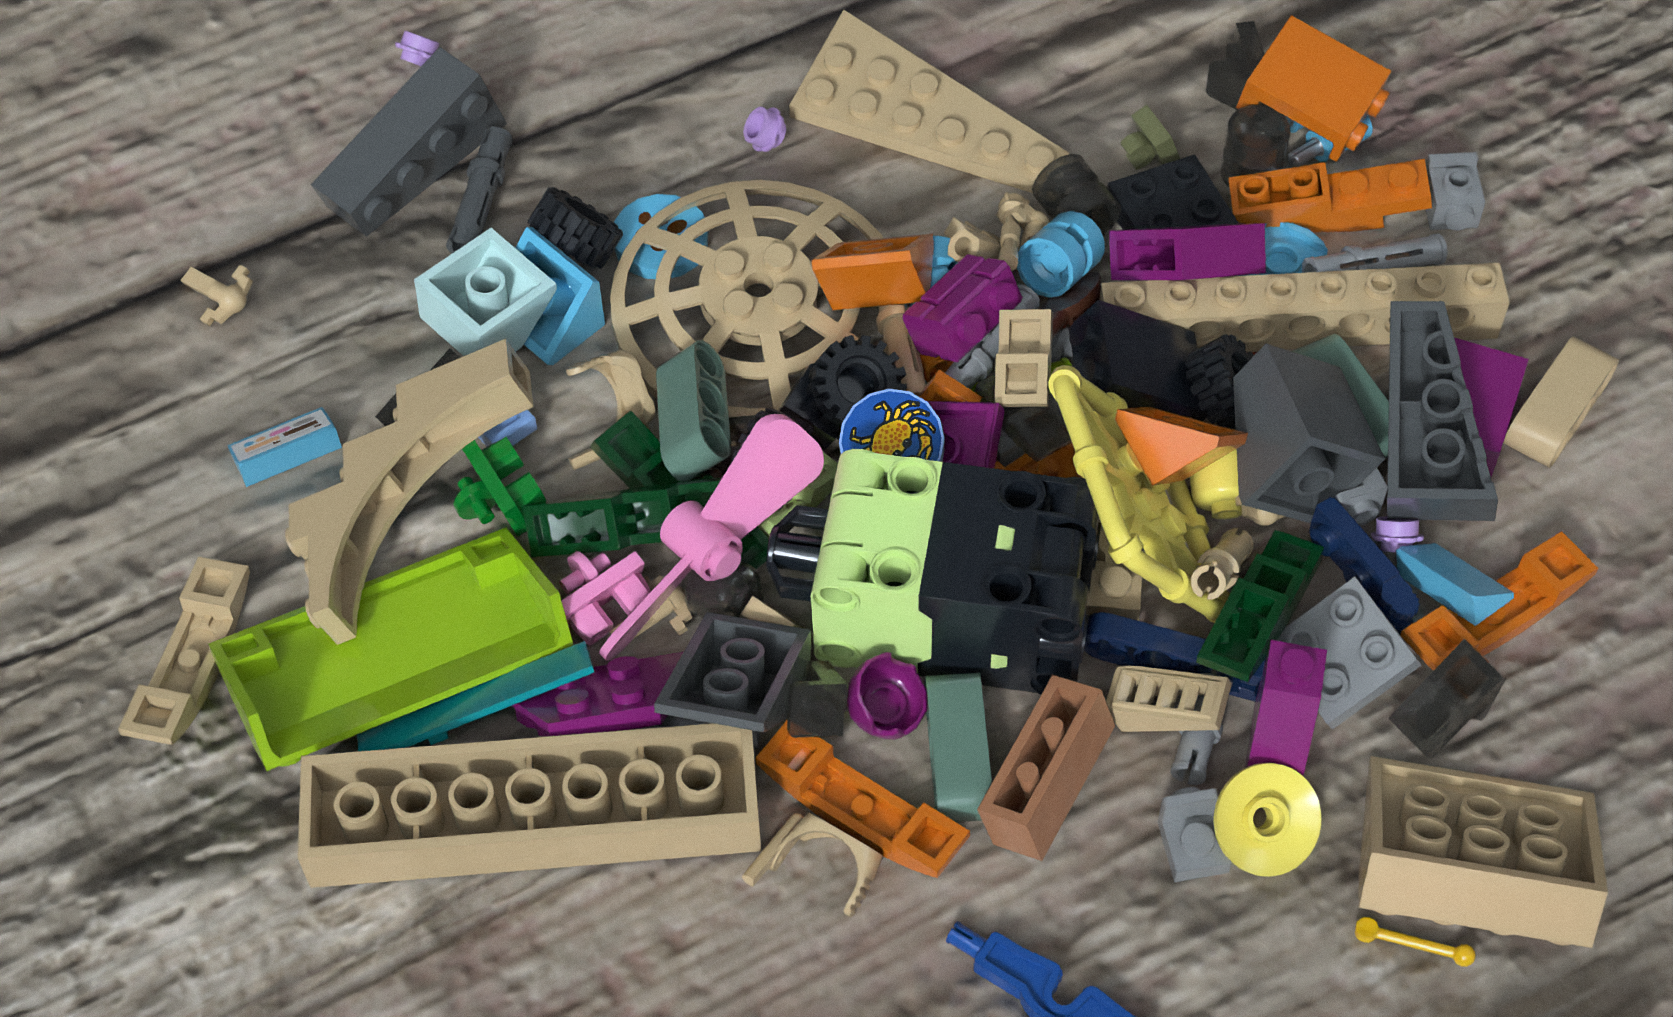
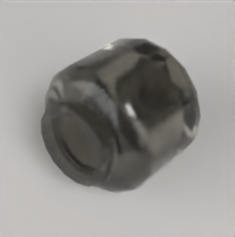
(725, 595)

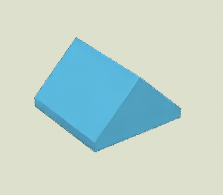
(573, 310)

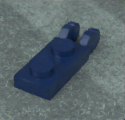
(1361, 558)

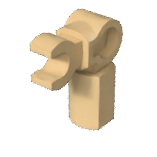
(970, 240)

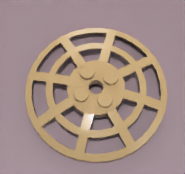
(730, 272)

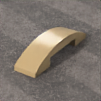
(187, 667)

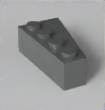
(409, 143)
(1432, 434)

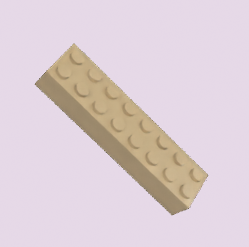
(527, 804)

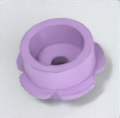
(416, 48)
(764, 129)
(1396, 533)

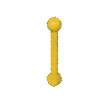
(1368, 930)

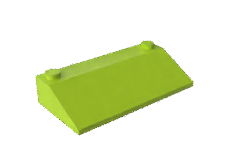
(416, 643)

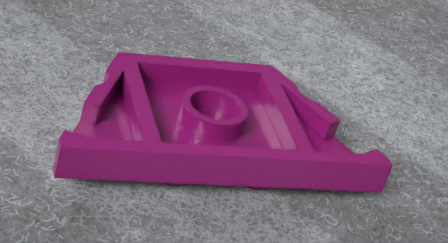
(608, 700)

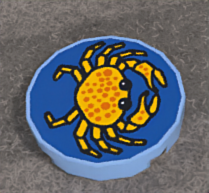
(894, 425)

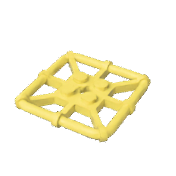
(1126, 502)

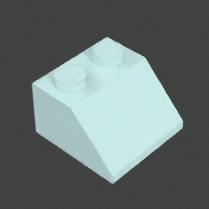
(483, 295)

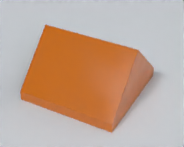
(875, 271)
(1174, 445)

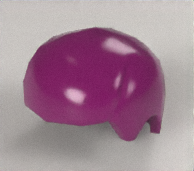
(886, 697)

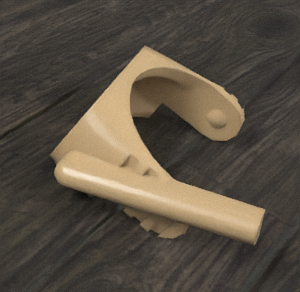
(629, 387)
(809, 828)

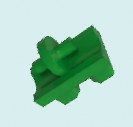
(492, 466)

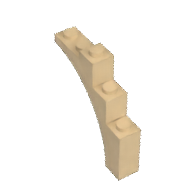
(383, 470)

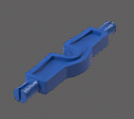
(1028, 976)

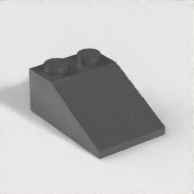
(737, 673)

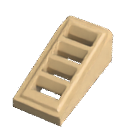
(1135, 688)

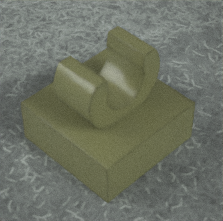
(1149, 142)

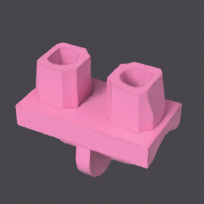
(620, 581)

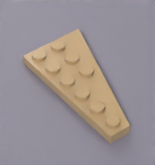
(900, 102)

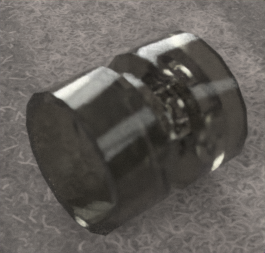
(1254, 142)
(1074, 186)

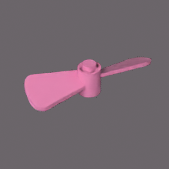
(764, 476)

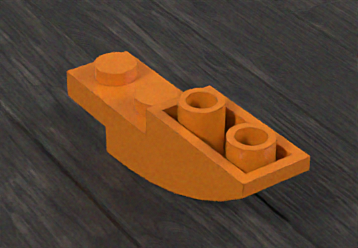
(1330, 201)

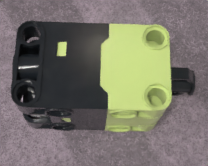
(945, 568)

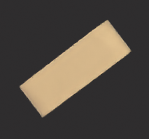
(1561, 401)

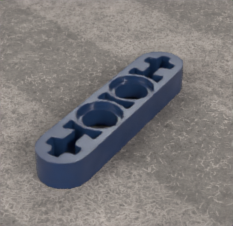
(1147, 645)

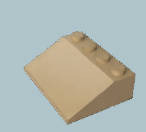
(1482, 852)

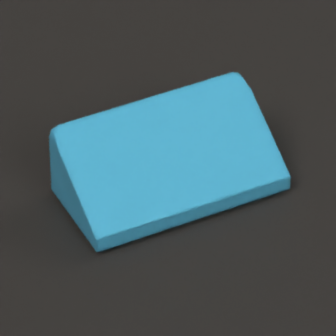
(1451, 581)

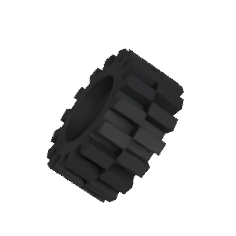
(575, 227)
(844, 355)
(1212, 377)

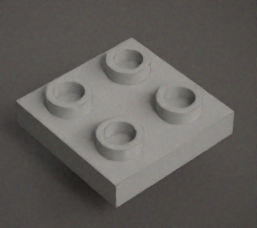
(1361, 647)

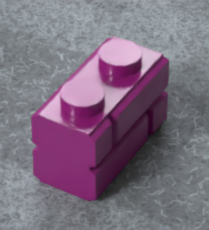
(962, 307)

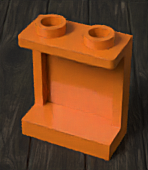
(1318, 85)

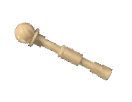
(1011, 228)

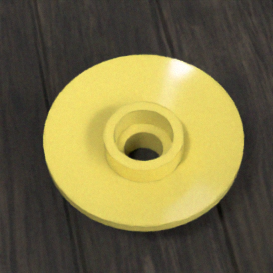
(1289, 826)

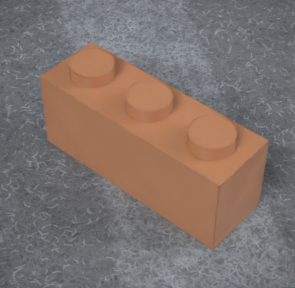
(1046, 767)

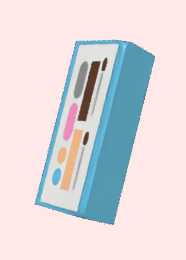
(285, 446)

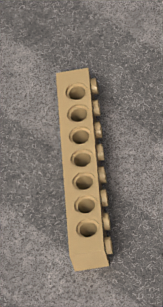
(1311, 305)

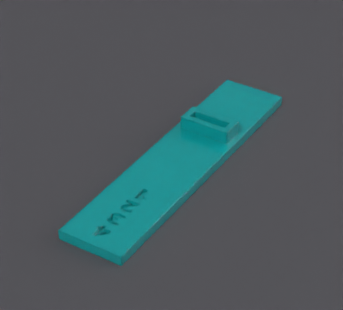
(479, 701)

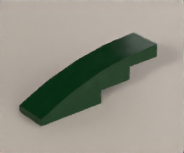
(637, 460)
(608, 518)
(1260, 606)

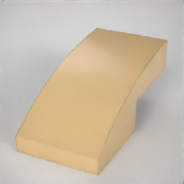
(1024, 358)

